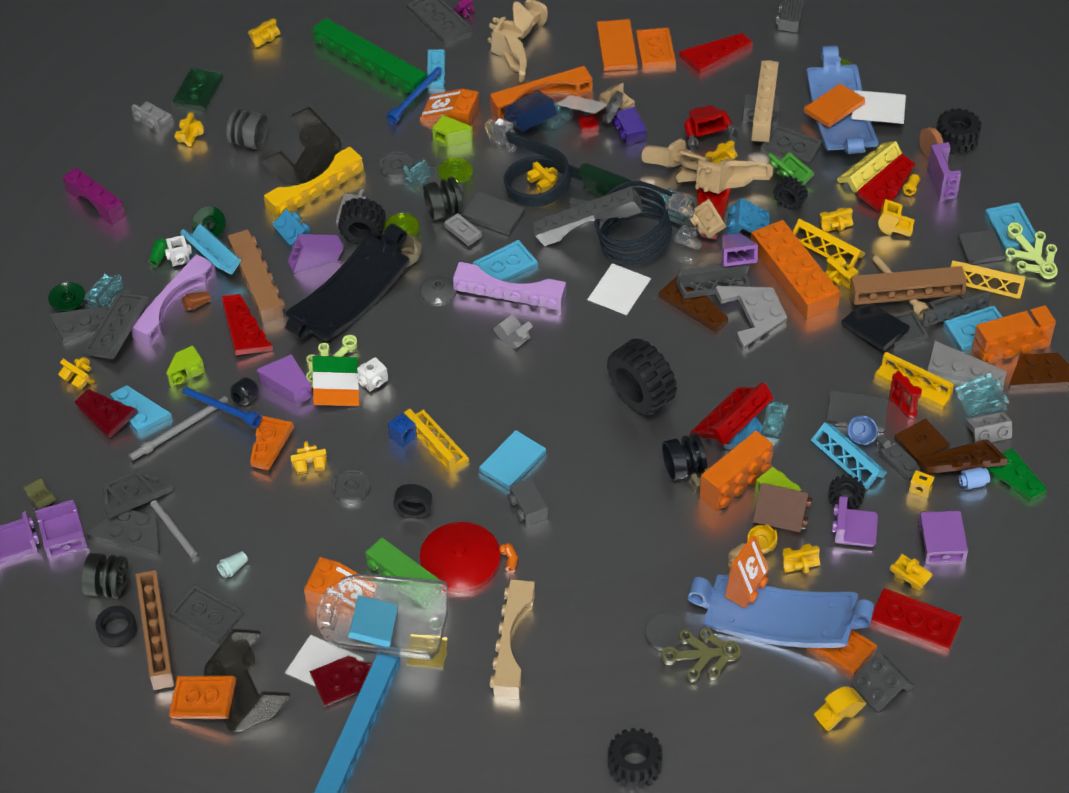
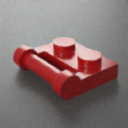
(900, 392)

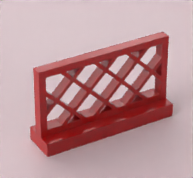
(734, 413)

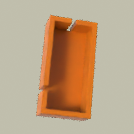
(1013, 335)
(736, 471)

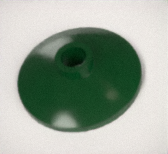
(206, 216)
(66, 296)

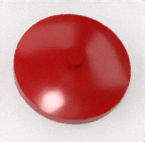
(461, 555)

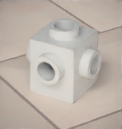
(178, 251)
(372, 374)

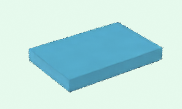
(1002, 217)
(507, 262)
(964, 326)
(512, 459)
(373, 621)

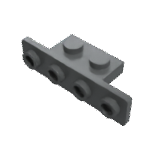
(954, 306)

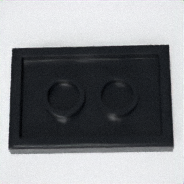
(875, 325)

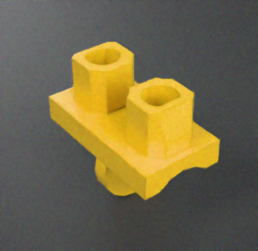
(265, 32)
(189, 130)
(723, 152)
(544, 175)
(836, 220)
(837, 273)
(81, 378)
(309, 455)
(801, 559)
(911, 572)

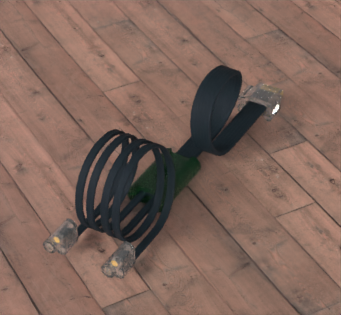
(600, 183)

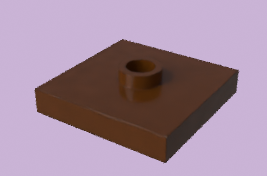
(921, 440)

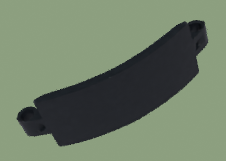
(351, 288)

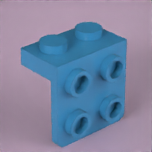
(745, 216)

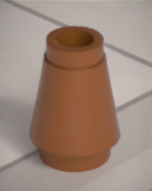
(195, 300)

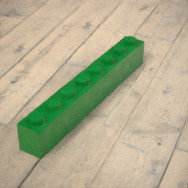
(368, 56)

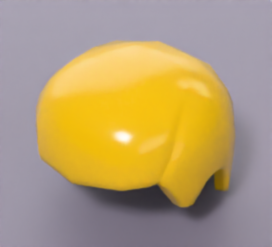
(766, 537)

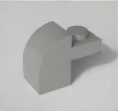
(512, 332)

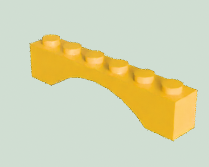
(344, 166)

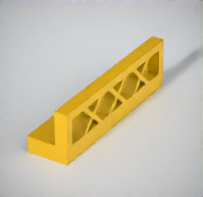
(832, 241)
(992, 274)
(931, 391)
(434, 444)

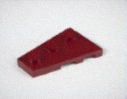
(105, 412)

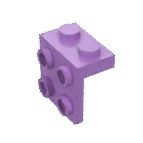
(854, 526)

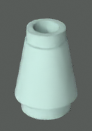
(230, 565)

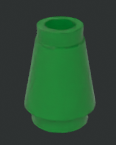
(158, 252)

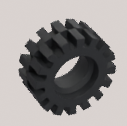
(784, 189)
(850, 484)

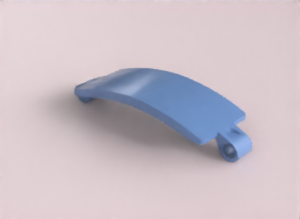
(847, 133)
(783, 615)

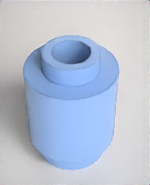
(974, 478)

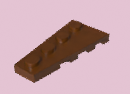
(698, 308)

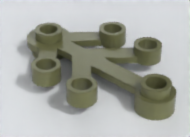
(702, 653)

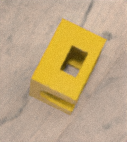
(926, 485)

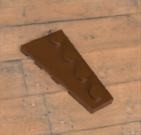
(964, 457)

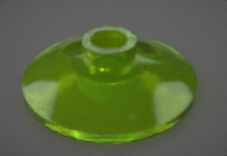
(456, 168)
(405, 221)

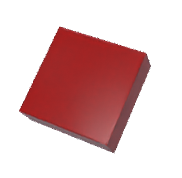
(588, 124)

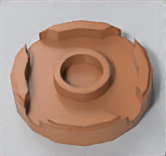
(928, 137)

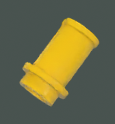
(910, 187)

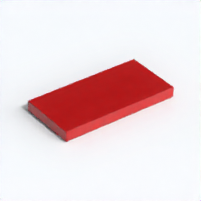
(915, 620)

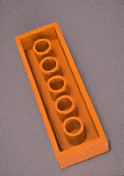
(795, 270)

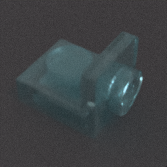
(419, 172)

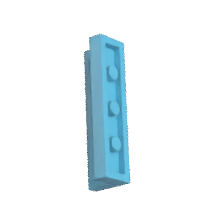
(213, 248)
(854, 451)

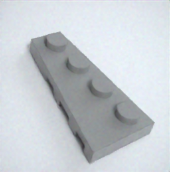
(960, 366)

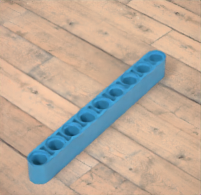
(358, 725)

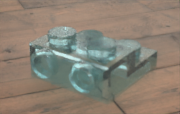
(982, 396)

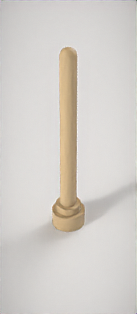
(918, 307)

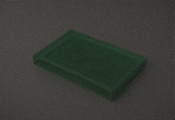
(197, 89)

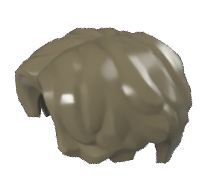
(411, 249)

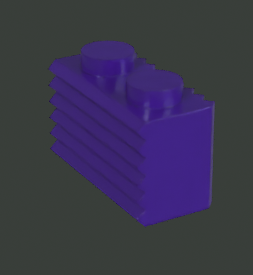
(630, 126)

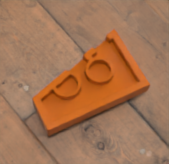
(269, 441)

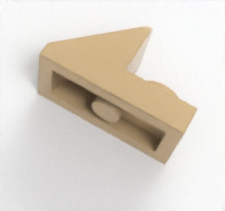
(626, 101)

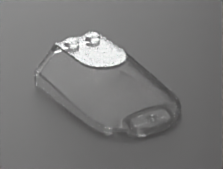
(418, 619)

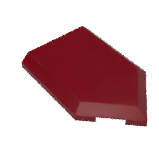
(340, 679)

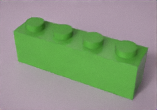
(392, 562)

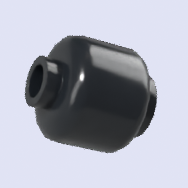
(244, 391)

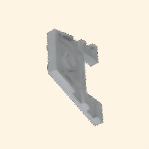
(760, 307)

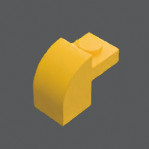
(892, 220)
(839, 704)

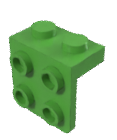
(791, 167)

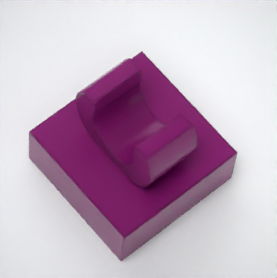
(464, 5)

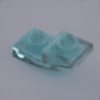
(774, 420)

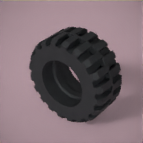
(641, 376)

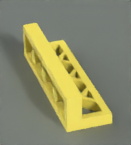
(870, 165)

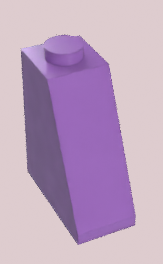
(738, 250)
(314, 251)
(286, 379)

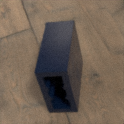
(530, 111)

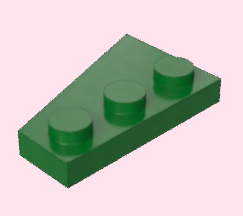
(1018, 477)

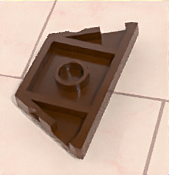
(1040, 371)

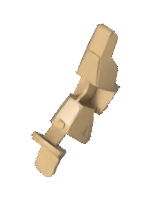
(508, 34)
(708, 175)

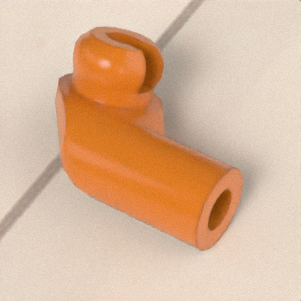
(508, 549)

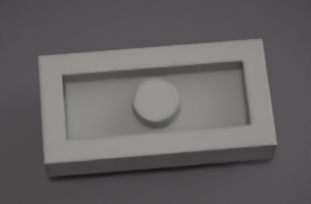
(463, 229)

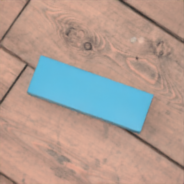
(436, 58)

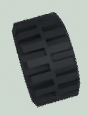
(959, 129)
(360, 219)
(635, 773)

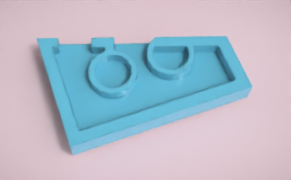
(148, 413)

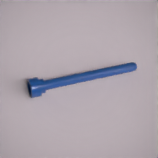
(394, 115)
(250, 418)

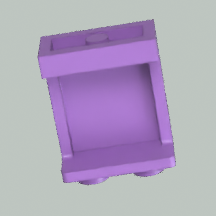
(944, 181)
(61, 529)
(943, 537)
(17, 539)

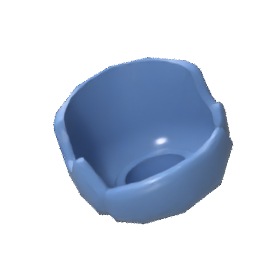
(862, 430)

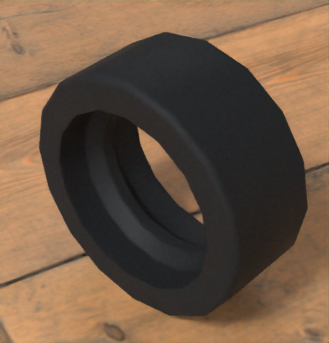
(412, 492)
(110, 614)

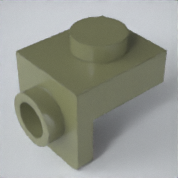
(39, 494)

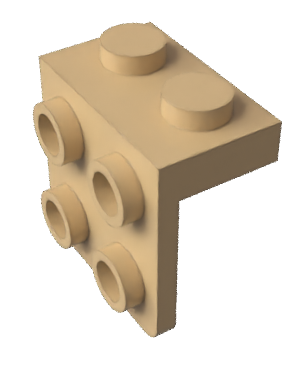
(707, 219)

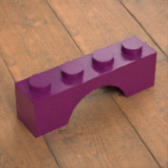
(107, 205)

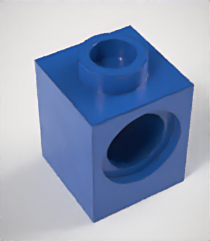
(402, 430)

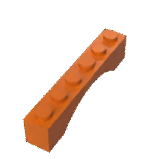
(571, 82)

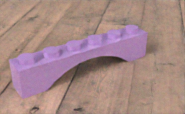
(194, 275)
(545, 293)

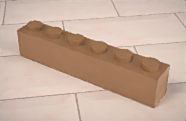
(256, 276)
(908, 285)
(155, 630)

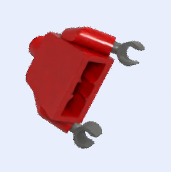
(707, 121)

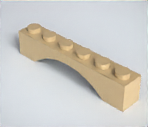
(765, 101)
(508, 674)

